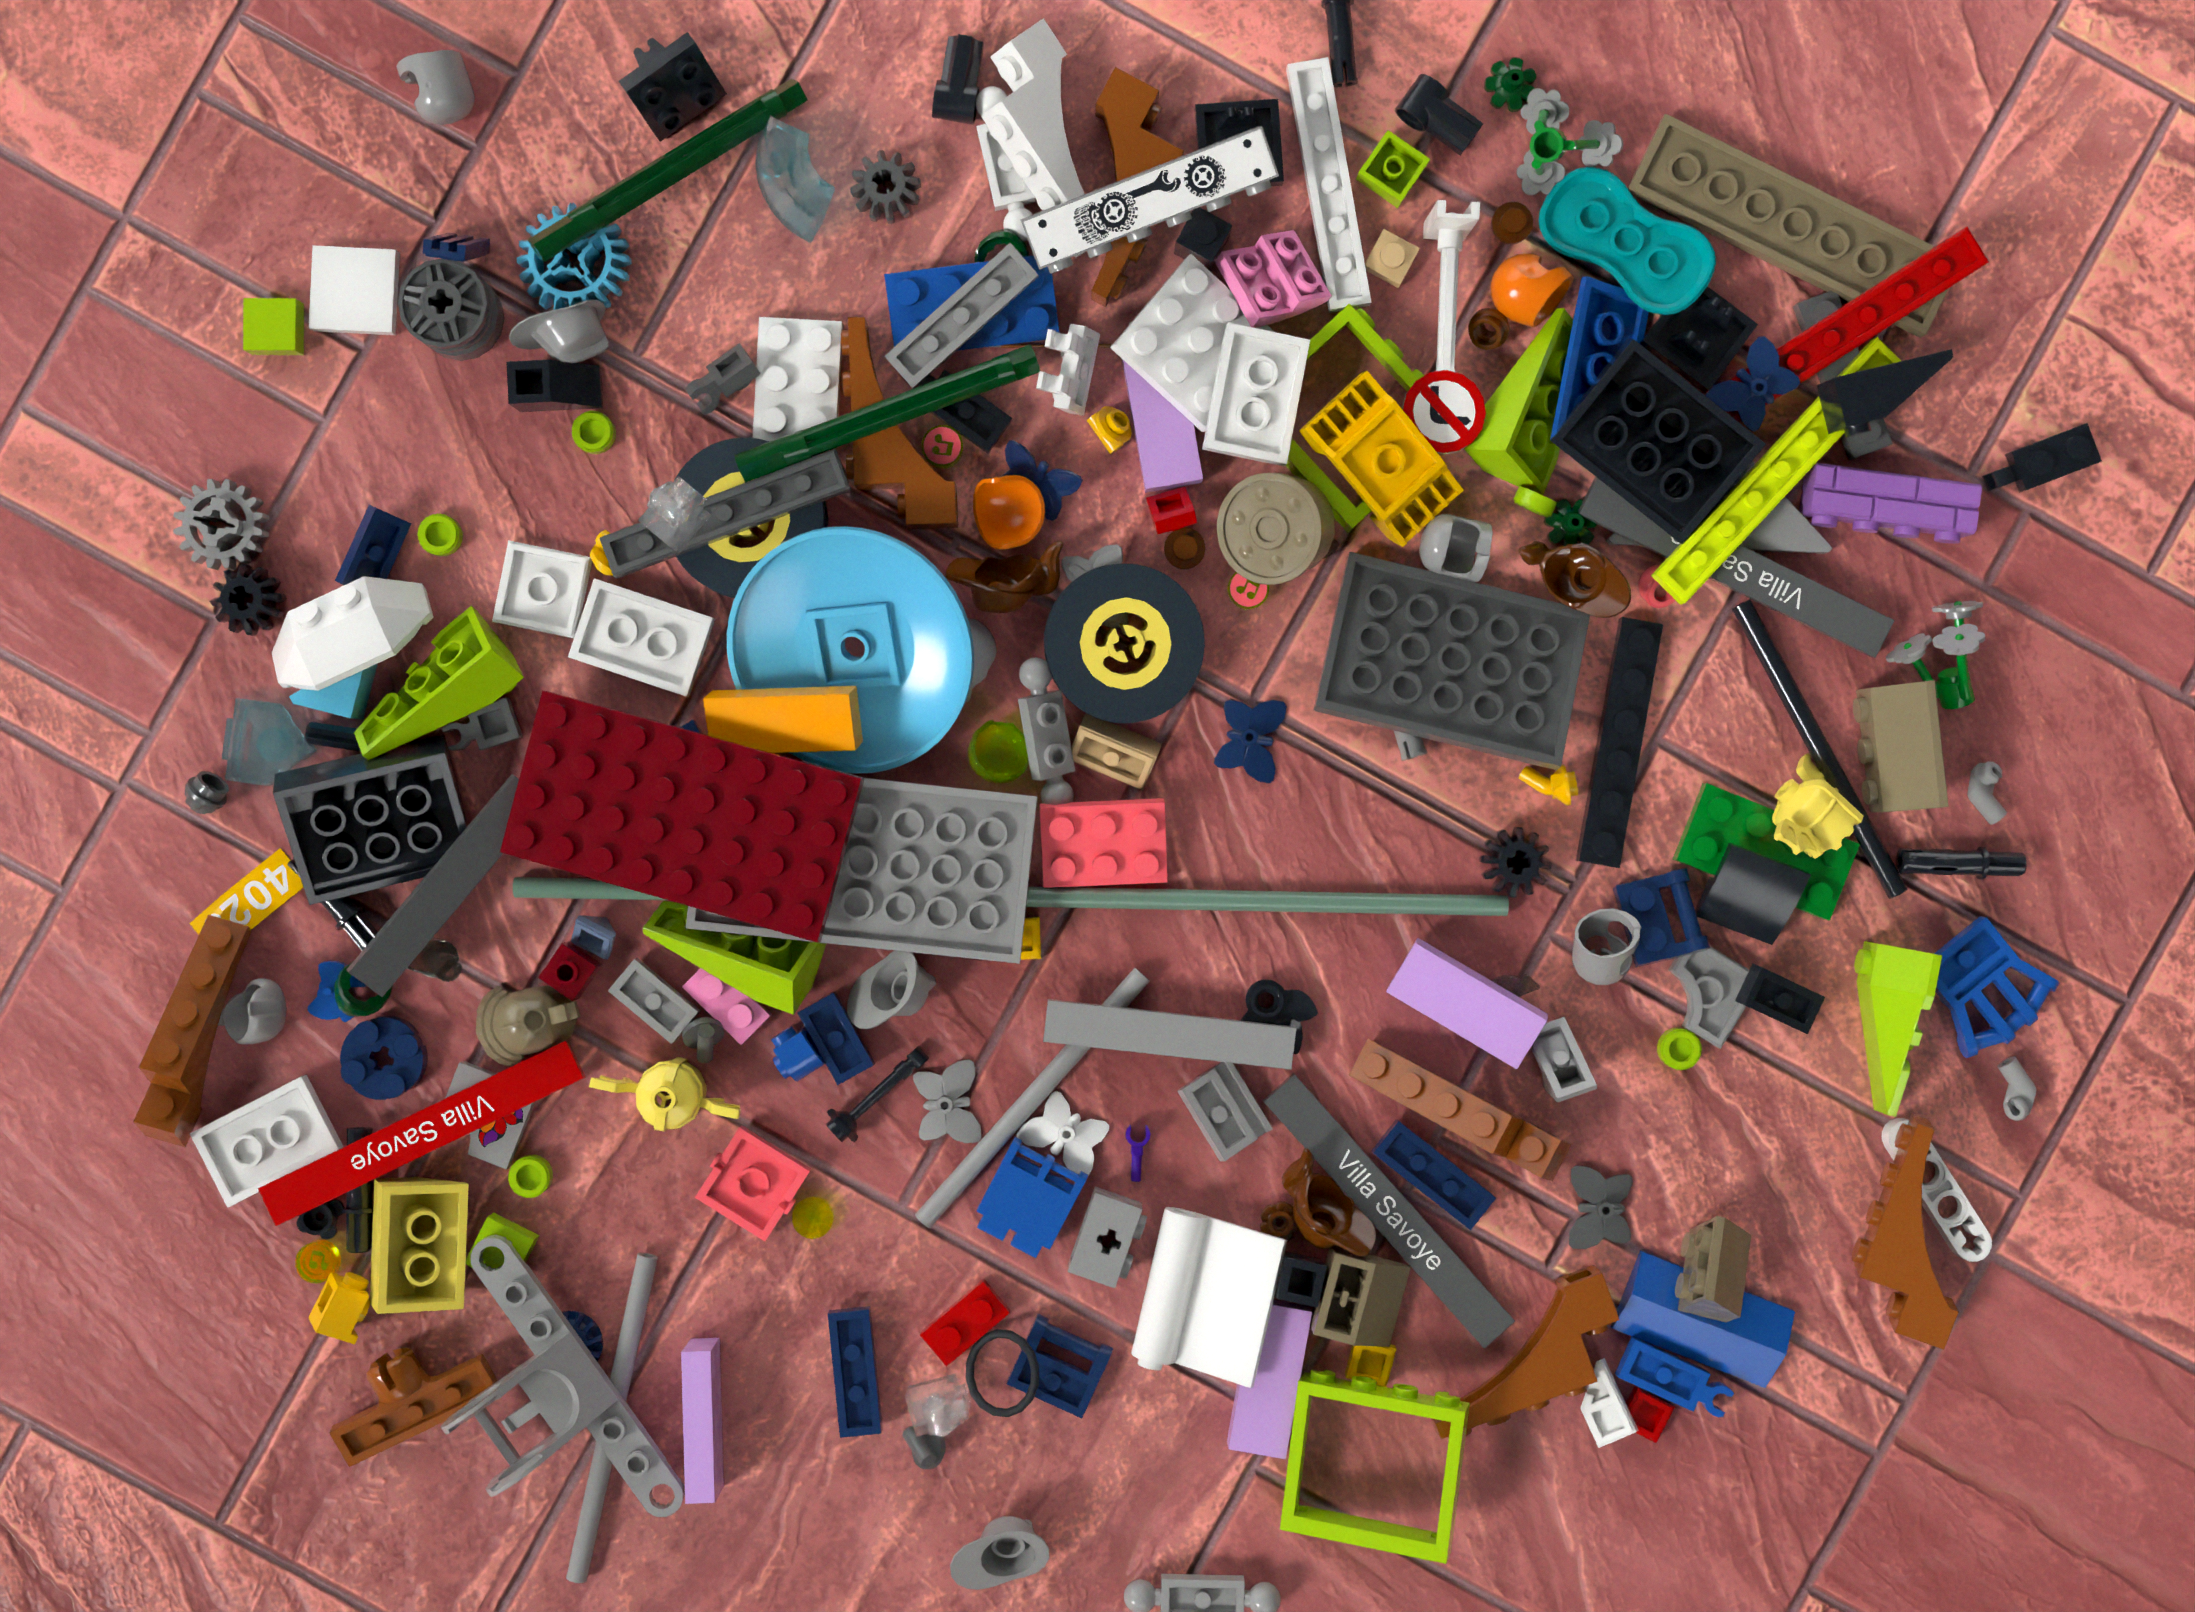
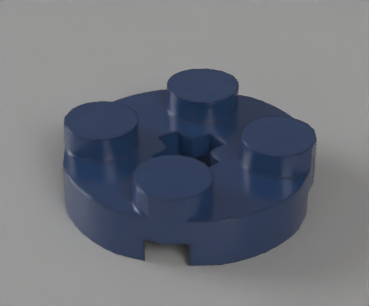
(361, 1068)

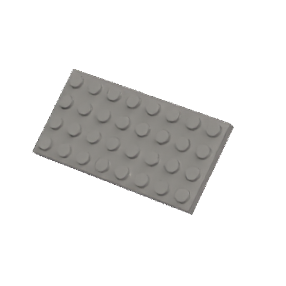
(926, 874)

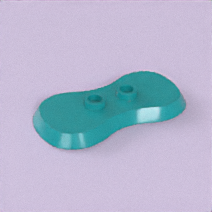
(1652, 258)

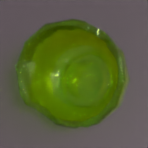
(998, 752)

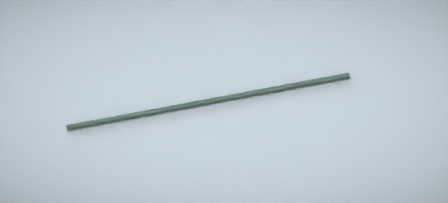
(1132, 898)

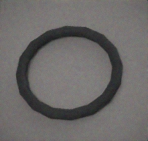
(1002, 1412)

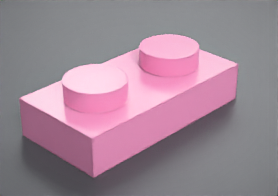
(734, 1010)

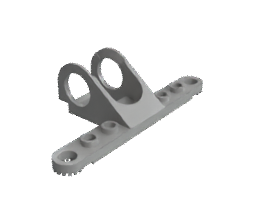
(563, 1387)

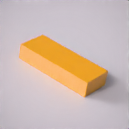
(786, 718)

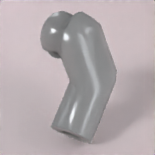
(1981, 791)
(2020, 1089)

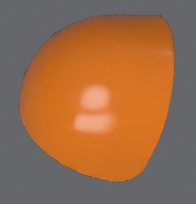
(1008, 510)

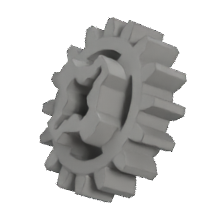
(222, 508)

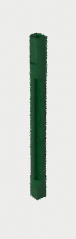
(667, 170)
(886, 413)

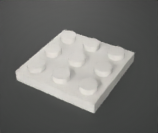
(1181, 336)

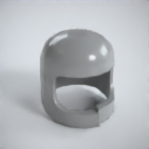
(443, 85)
(1451, 544)
(1614, 963)

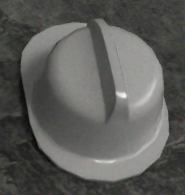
(565, 333)
(889, 989)
(1003, 1553)

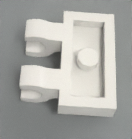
(1078, 354)

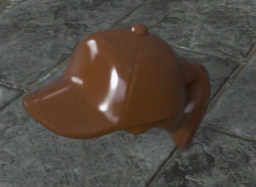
(1580, 578)
(1007, 582)
(1324, 1212)

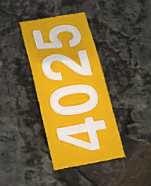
(255, 894)

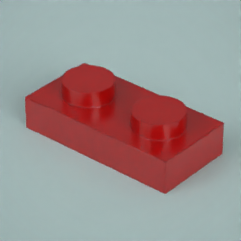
(965, 1322)

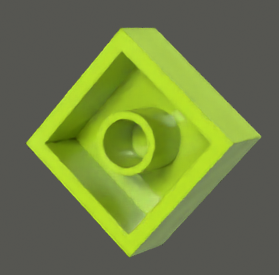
(1392, 169)
(273, 326)
(521, 1238)

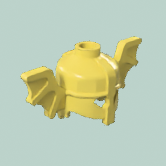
(1812, 813)
(686, 1093)

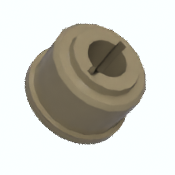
(1274, 527)

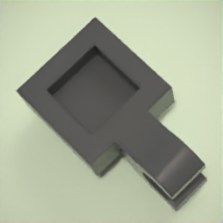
(727, 375)

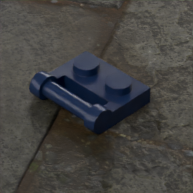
(1645, 903)
(1060, 1381)

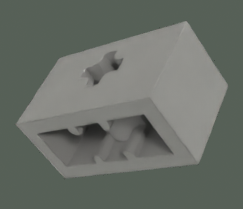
(1103, 1213)

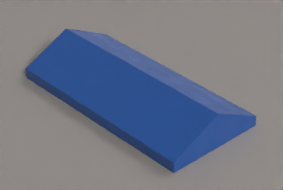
(1599, 329)
(1743, 1347)

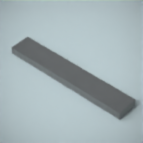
(734, 512)
(436, 895)

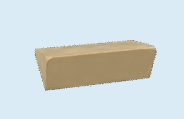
(1115, 751)

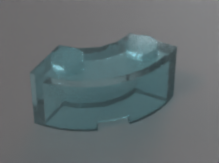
(790, 181)

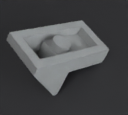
(1561, 1062)

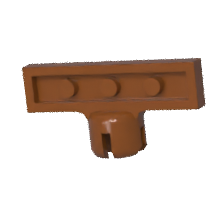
(407, 1402)

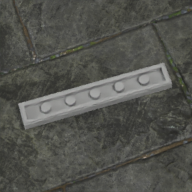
(1169, 1034)

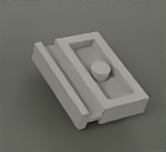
(1224, 1110)

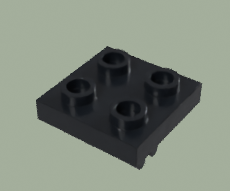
(671, 85)
(1226, 119)
(1700, 338)

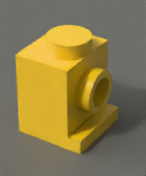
(341, 1306)

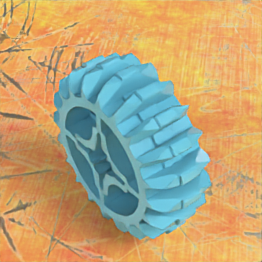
(562, 271)

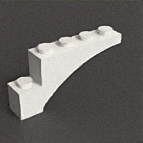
(1031, 117)

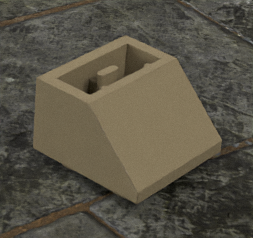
(1713, 1270)
(1359, 1298)

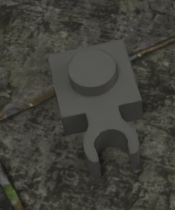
(488, 726)

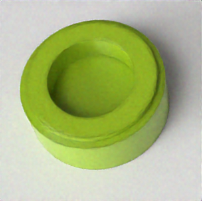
(593, 432)
(1534, 502)
(440, 535)
(1679, 1048)
(530, 1176)

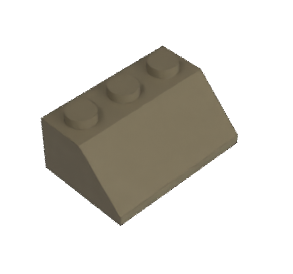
(1901, 747)

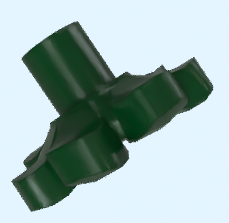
(1509, 84)
(1563, 525)

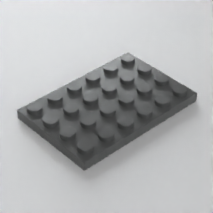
(1452, 661)

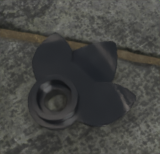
(1287, 1009)

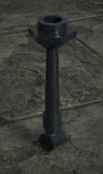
(844, 1123)

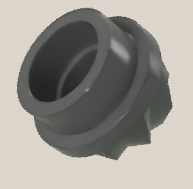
(206, 792)

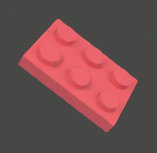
(1103, 843)

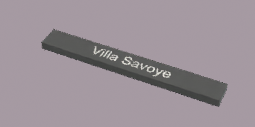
(1752, 577)
(1389, 1210)

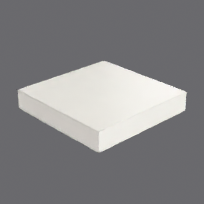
(354, 290)
(542, 589)

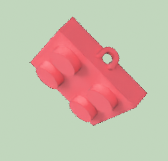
(753, 1183)

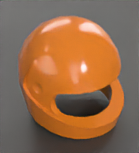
(1527, 290)

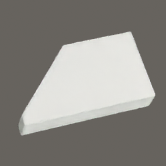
(1606, 1409)

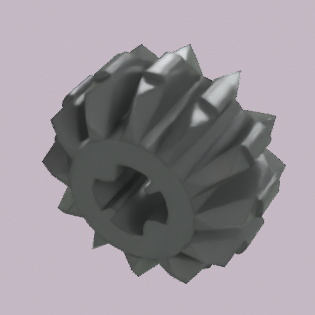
(878, 173)

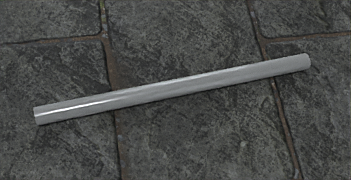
(1019, 1111)
(621, 1378)

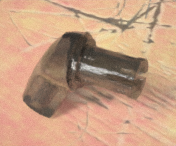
(438, 960)

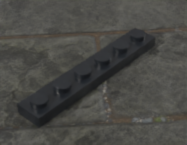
(1619, 742)

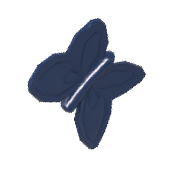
(1758, 388)
(1051, 484)
(1248, 736)

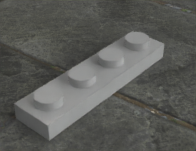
(961, 316)

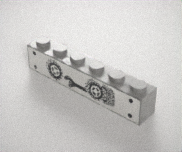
(1150, 198)

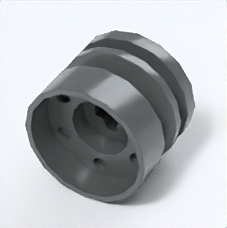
(467, 326)

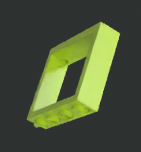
(1390, 357)
(1361, 1530)

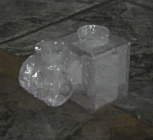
(675, 513)
(938, 1405)

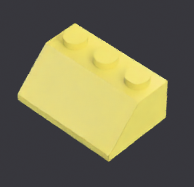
(418, 1245)

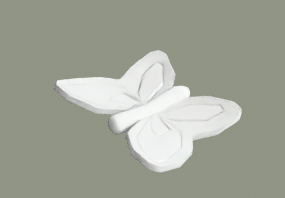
(1067, 1132)

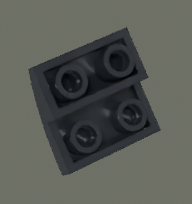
(1752, 893)

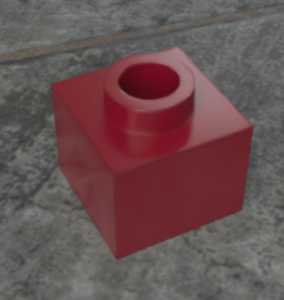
(583, 967)

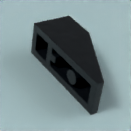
(1872, 394)

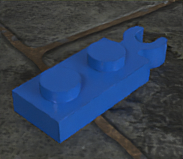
(1669, 1377)

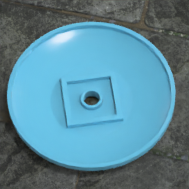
(865, 585)

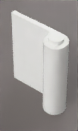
(1208, 1296)

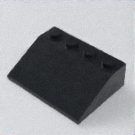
(1657, 440)
(370, 820)

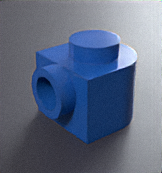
(796, 1053)

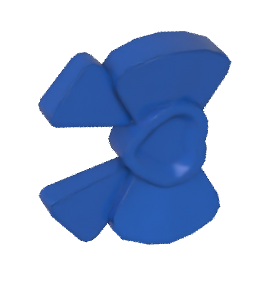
(325, 1005)

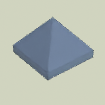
(594, 935)

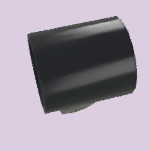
(958, 89)
(1430, 109)

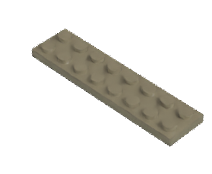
(1775, 216)

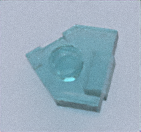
(262, 742)

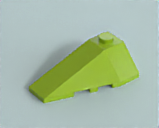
(1522, 412)
(458, 678)
(761, 967)
(1891, 994)

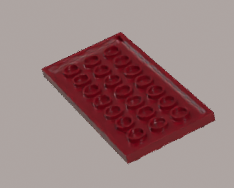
(682, 816)

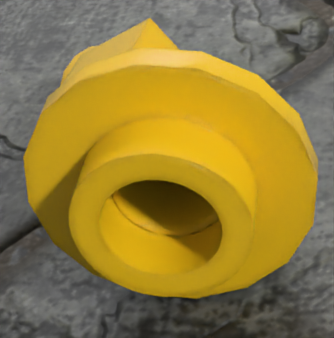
(1561, 784)

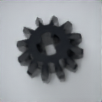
(233, 594)
(1508, 848)

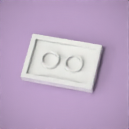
(797, 376)
(1256, 394)
(641, 637)
(266, 1140)

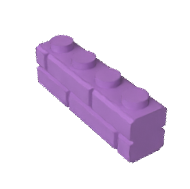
(1890, 501)

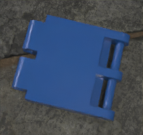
(1028, 1199)

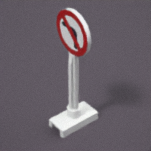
(1444, 402)

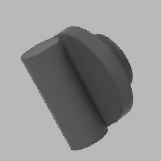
(703, 1035)
(926, 1449)

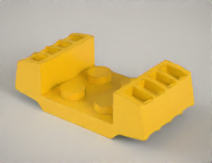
(1383, 458)

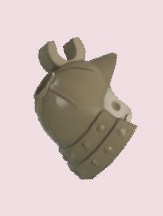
(524, 1022)

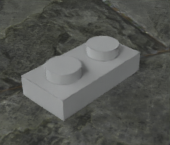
(654, 1000)

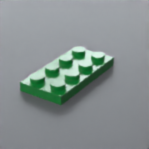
(1726, 818)

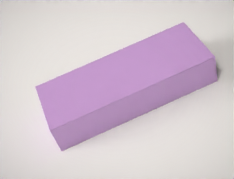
(1162, 436)
(1467, 1003)
(1265, 1413)
(702, 1420)

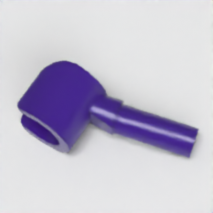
(1137, 1152)

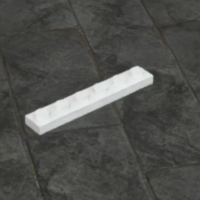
(1328, 184)

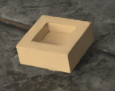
(1391, 258)

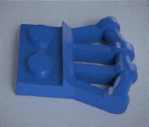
(1970, 964)

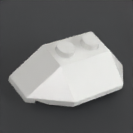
(348, 631)

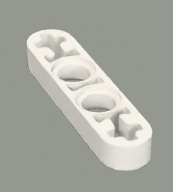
(1941, 1186)

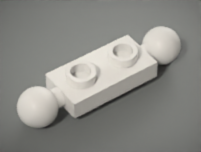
(1006, 185)

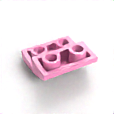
(1273, 279)

